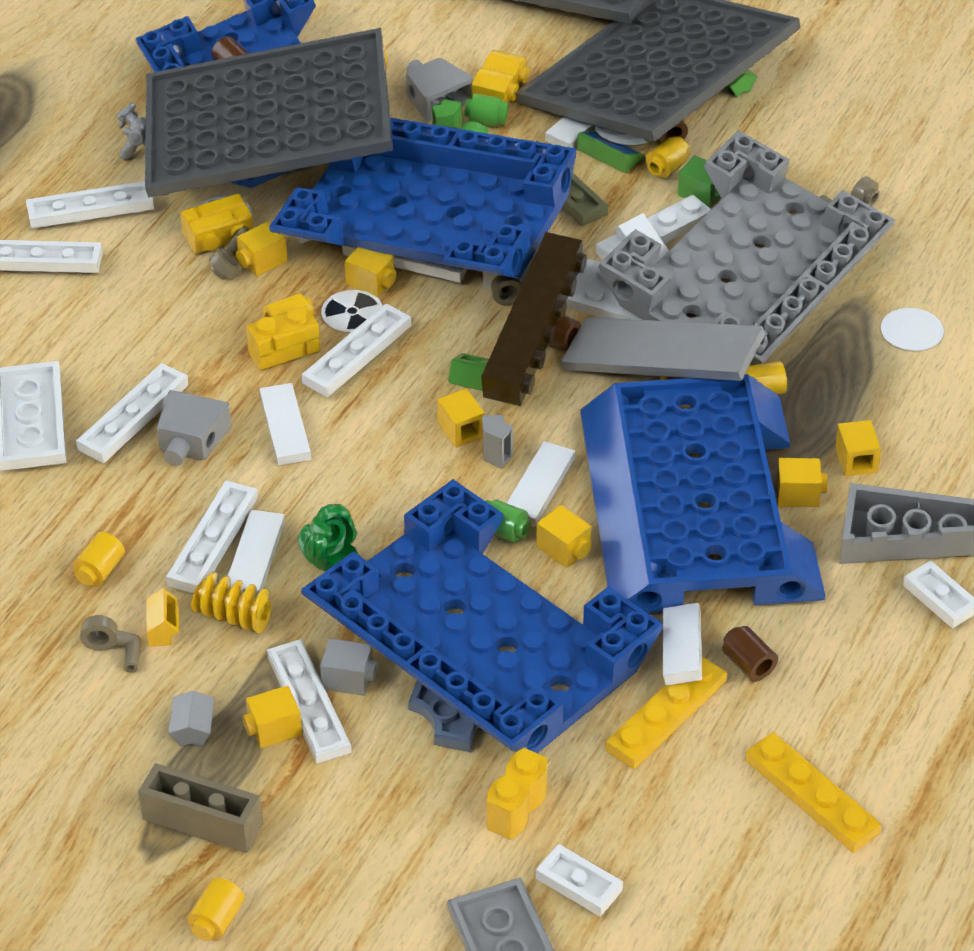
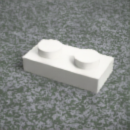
(940, 594)
(579, 880)

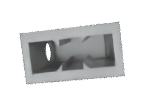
(435, 81)
(191, 426)

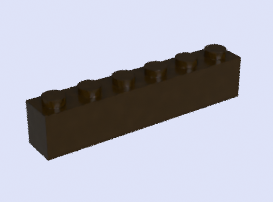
(533, 319)

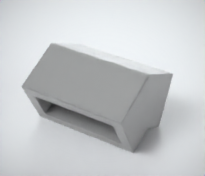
(497, 440)
(191, 718)

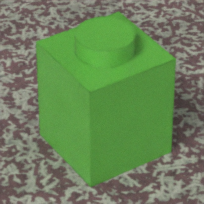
(695, 181)

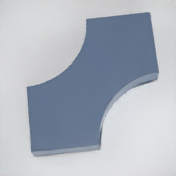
(449, 725)

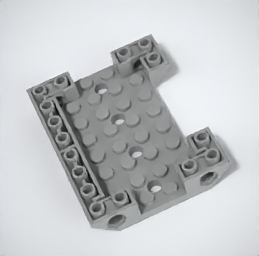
(770, 285)

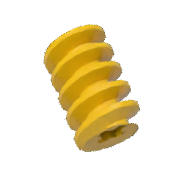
(232, 603)

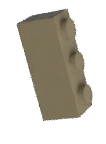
(201, 807)

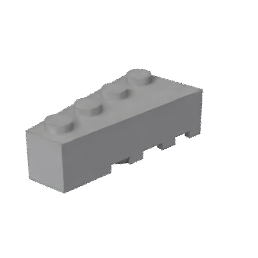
(905, 525)

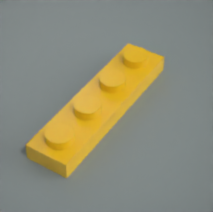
(662, 716)
(813, 792)

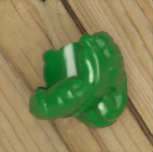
(328, 537)

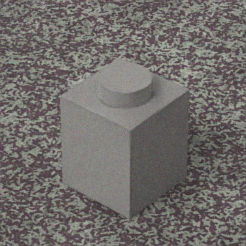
(348, 667)

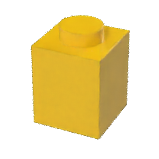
(261, 249)
(370, 271)
(460, 417)
(858, 448)
(800, 482)
(564, 536)
(273, 717)

